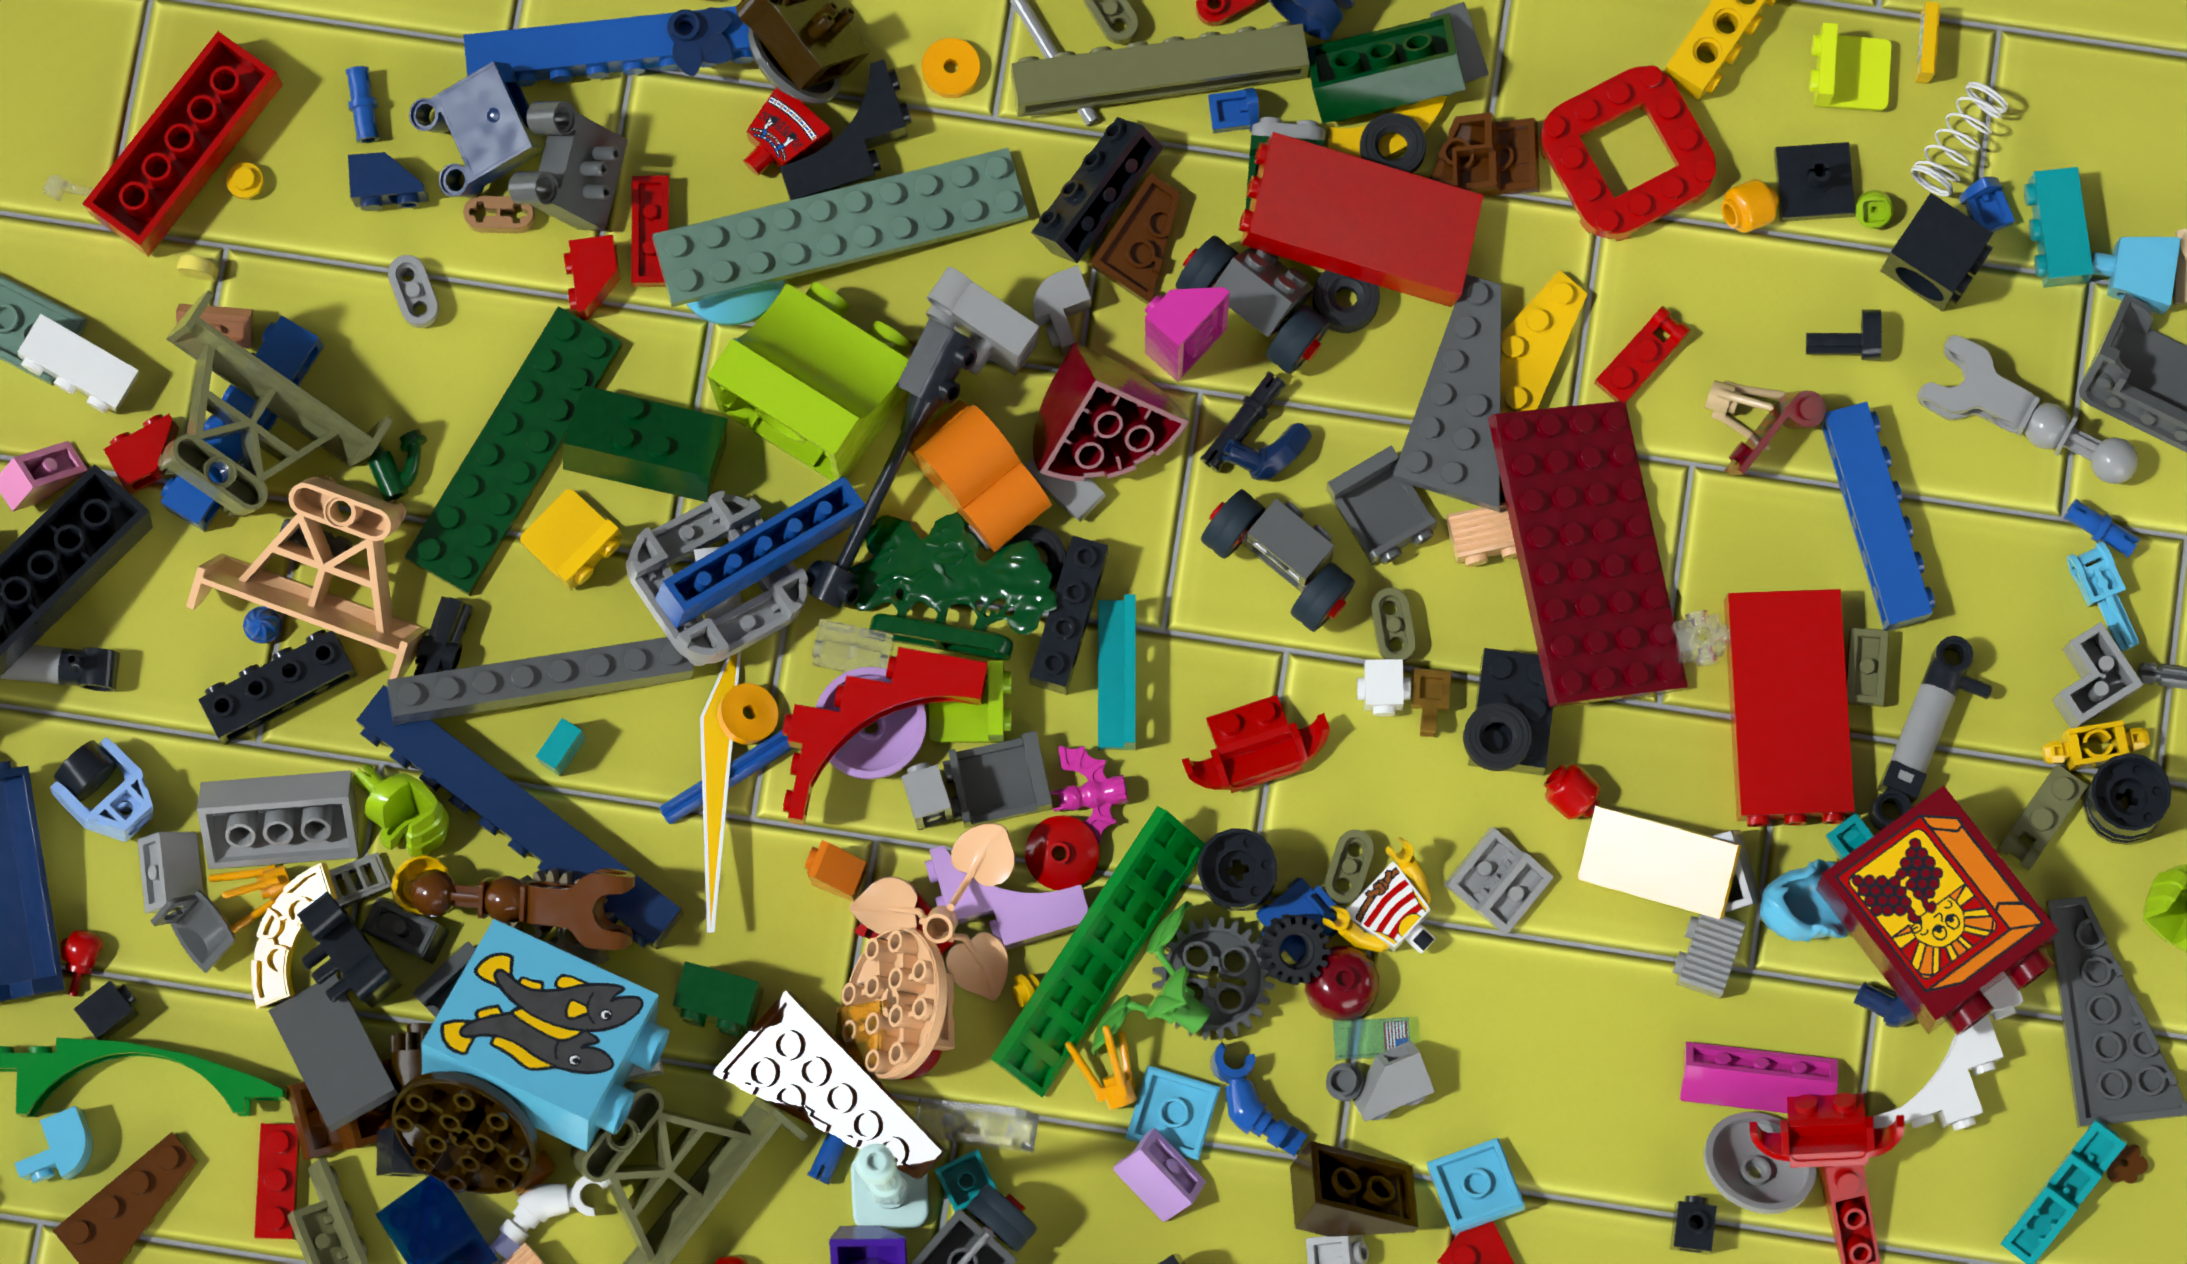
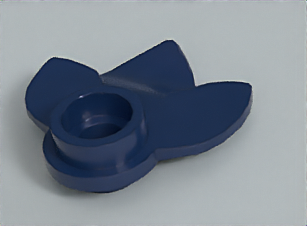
(704, 42)

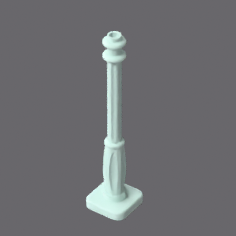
(884, 1193)

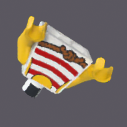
(1389, 908)

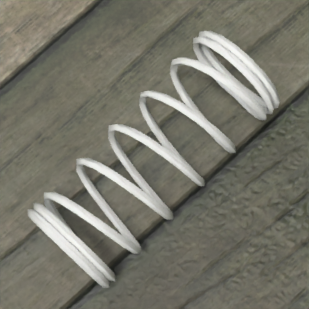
(1986, 107)

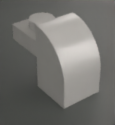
(1057, 299)

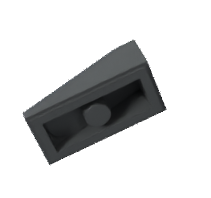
(1467, 42)
(405, 930)

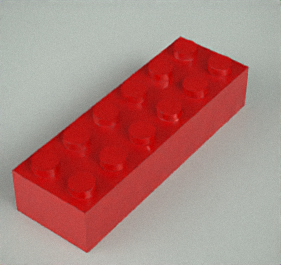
(182, 143)

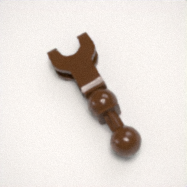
(534, 902)

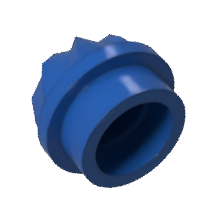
(262, 625)

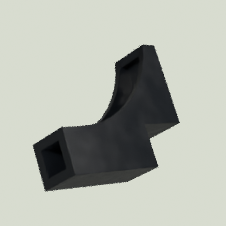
(847, 157)

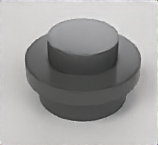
(1344, 1082)

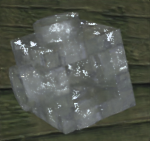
(1693, 649)

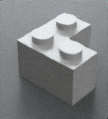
(2103, 673)

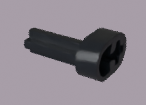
(1866, 343)

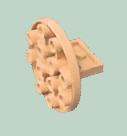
(918, 995)

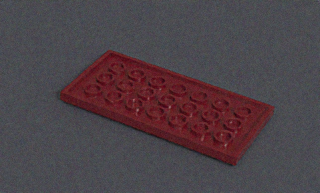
(1587, 553)

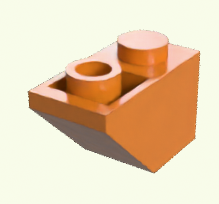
(835, 870)

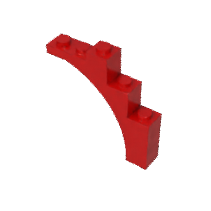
(916, 680)

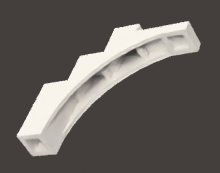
(1951, 1089)

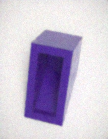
(867, 1246)

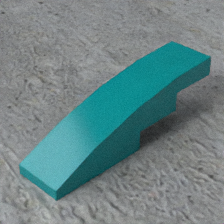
(2064, 1192)

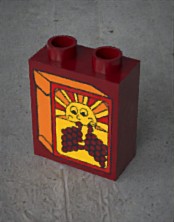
(1939, 913)

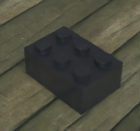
(1519, 682)

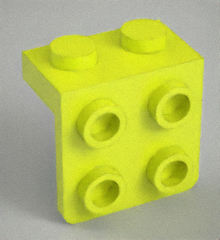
(1850, 70)

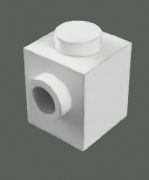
(1383, 687)

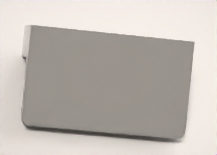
(168, 867)

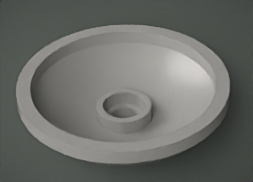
(1733, 1157)

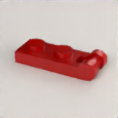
(1641, 357)

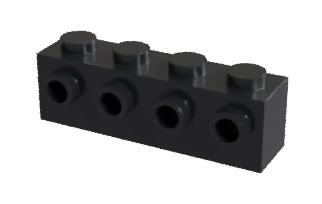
(1097, 189)
(277, 686)

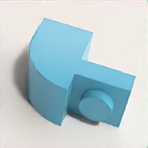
(69, 1147)

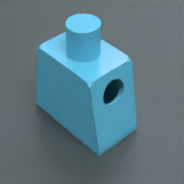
(2141, 269)

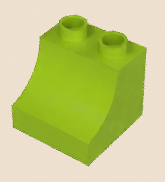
(812, 380)

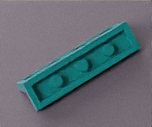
(1116, 673)

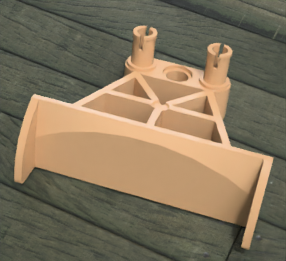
(316, 503)

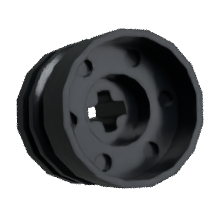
(2142, 784)
(1219, 857)

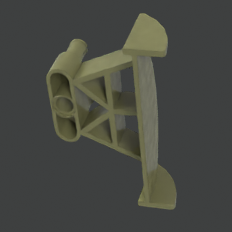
(243, 488)
(701, 1192)

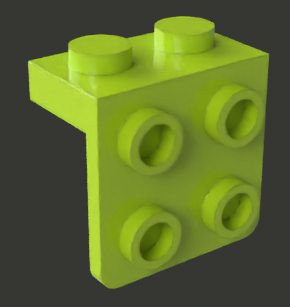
(975, 723)

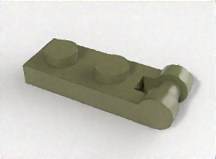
(2043, 815)

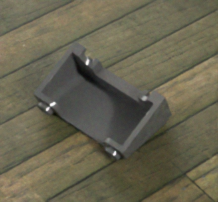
(2140, 375)

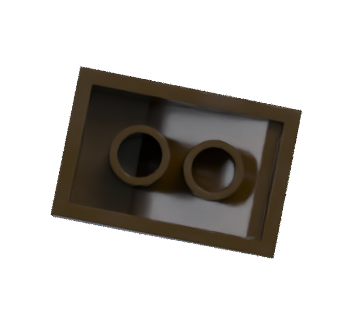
(1351, 1193)

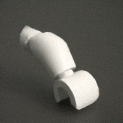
(538, 1205)

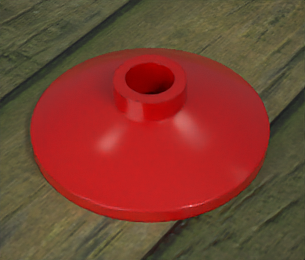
(1080, 847)

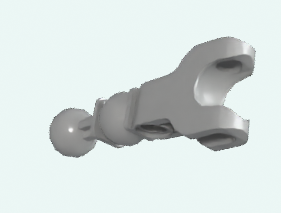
(2018, 410)

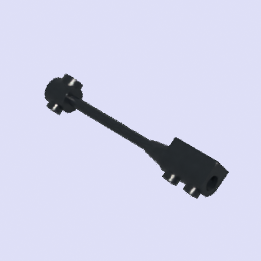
(931, 383)

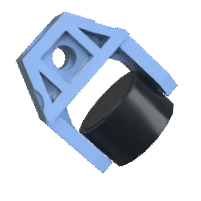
(86, 772)

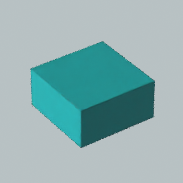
(561, 747)
(964, 1179)

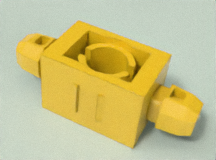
(2070, 748)

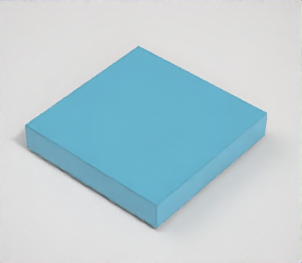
(1176, 1108)
(1475, 1186)

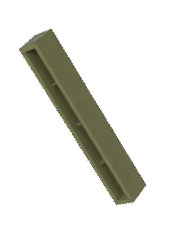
(1159, 69)

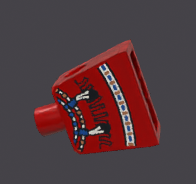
(784, 133)

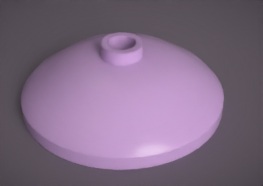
(887, 749)

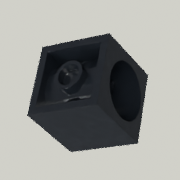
(1938, 253)

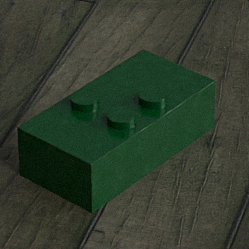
(644, 443)

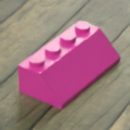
(1184, 326)

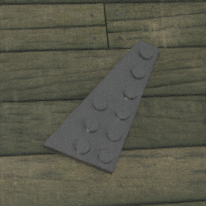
(2108, 1041)

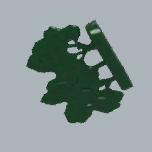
(947, 572)

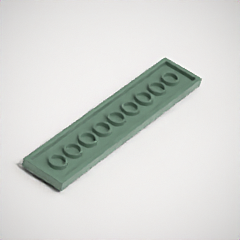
(839, 227)

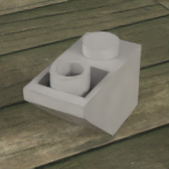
(1394, 1081)

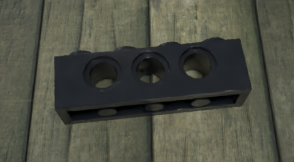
(1069, 621)

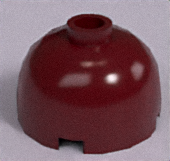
(1345, 986)

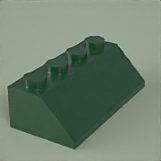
(1385, 68)

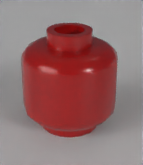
(1572, 791)

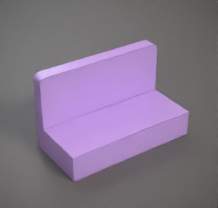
(1160, 1176)

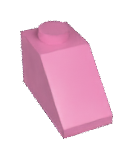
(39, 475)

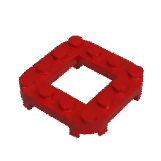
(1677, 128)

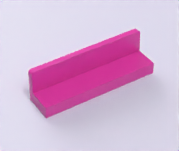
(1753, 1077)

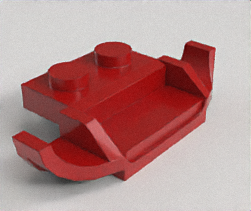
(1255, 746)
(1827, 1132)

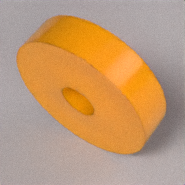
(956, 83)
(736, 725)

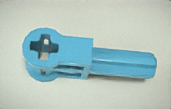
(2101, 585)

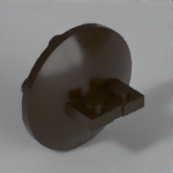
(465, 1133)

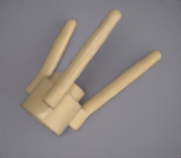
(1726, 397)

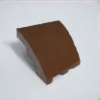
(1490, 155)
(317, 1138)

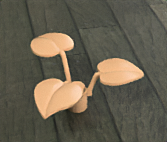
(977, 963)

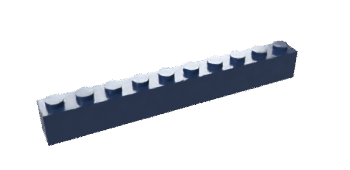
(515, 814)

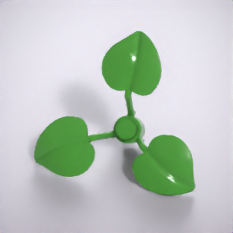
(1173, 998)

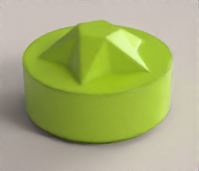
(1874, 209)

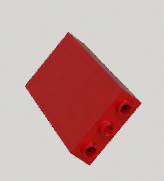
(1360, 219)
(1789, 707)

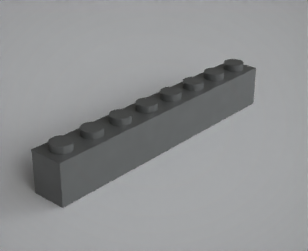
(536, 680)

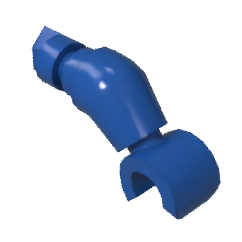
(1248, 1110)

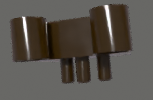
(806, 37)

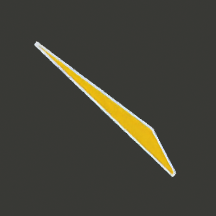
(715, 762)

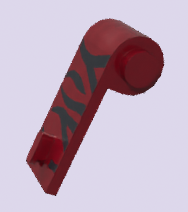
(1793, 411)

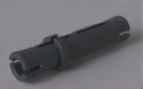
(1252, 409)

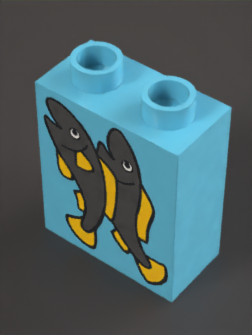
(547, 1034)

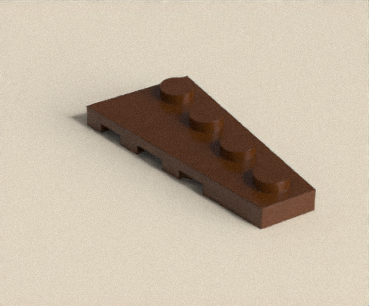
(126, 1207)

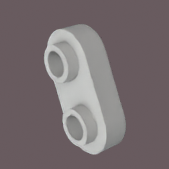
(1303, 129)
(413, 293)

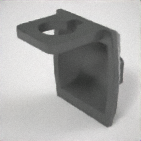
(198, 927)

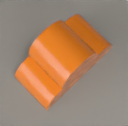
(978, 473)

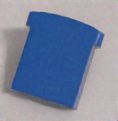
(1233, 110)
(1987, 204)

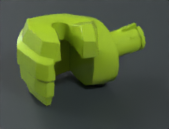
(404, 808)
(2167, 906)

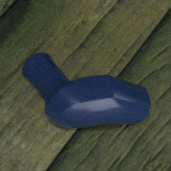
(1271, 459)
(1885, 1005)

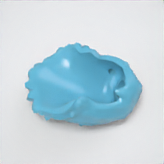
(1795, 907)

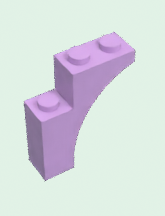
(1018, 915)

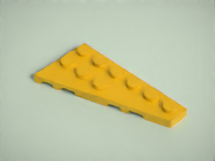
(1535, 343)

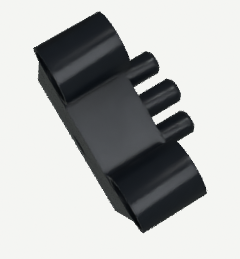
(349, 952)

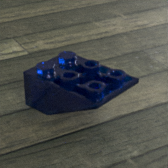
(435, 1227)

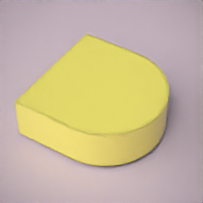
(197, 268)

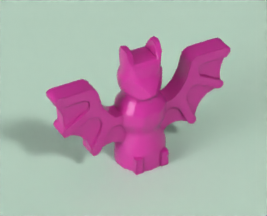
(1097, 793)

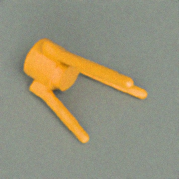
(269, 882)
(1117, 1087)

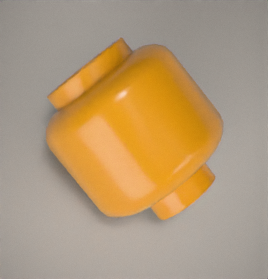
(1749, 206)

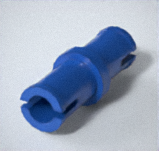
(362, 104)
(2101, 528)

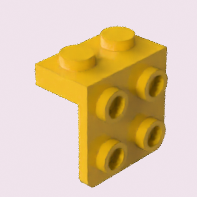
(571, 538)

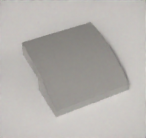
(1498, 880)

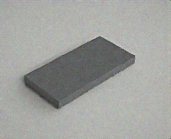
(333, 1054)

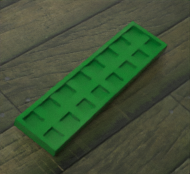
(1099, 951)

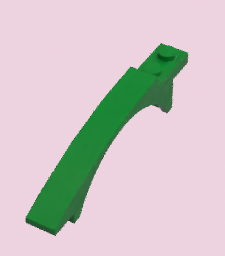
(44, 1072)

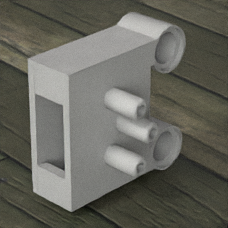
(974, 312)

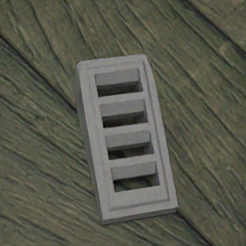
(369, 890)

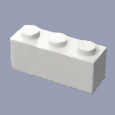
(77, 365)

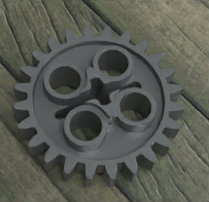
(1218, 944)

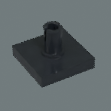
(1814, 181)

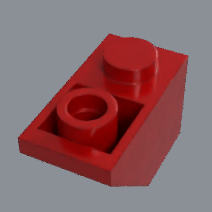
(594, 272)
(137, 454)

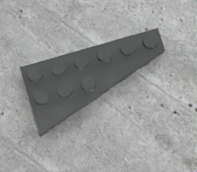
(1450, 433)

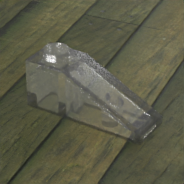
(979, 1124)

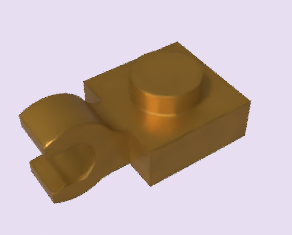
(1430, 694)

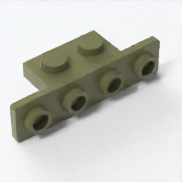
(326, 1227)

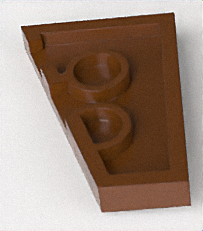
(1138, 240)

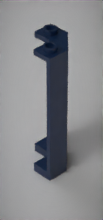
(27, 929)

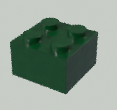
(717, 999)

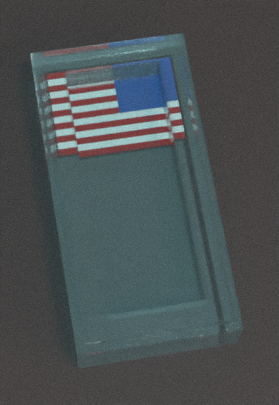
(1368, 1037)

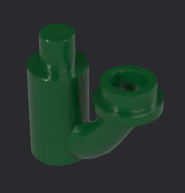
(385, 471)

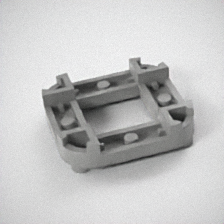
(706, 639)

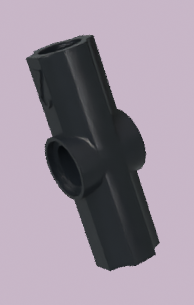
(442, 646)

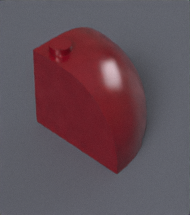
(1101, 419)

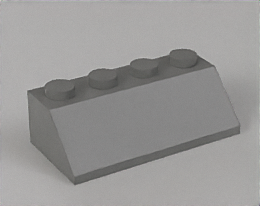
(278, 819)

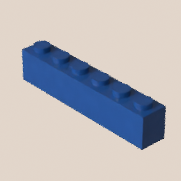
(289, 352)
(1876, 516)
(759, 552)

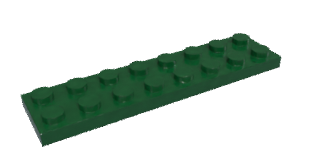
(512, 452)

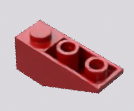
(1850, 1213)

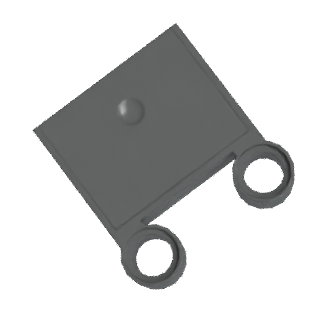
(575, 170)

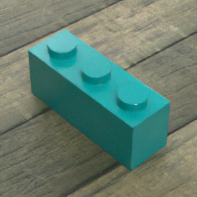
(2059, 227)

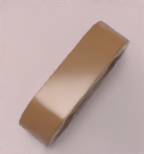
(498, 223)

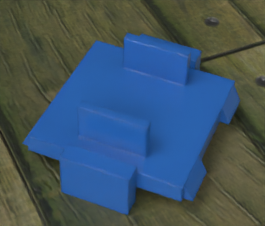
(1301, 901)

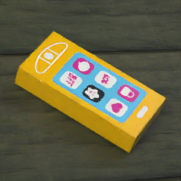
(1927, 42)

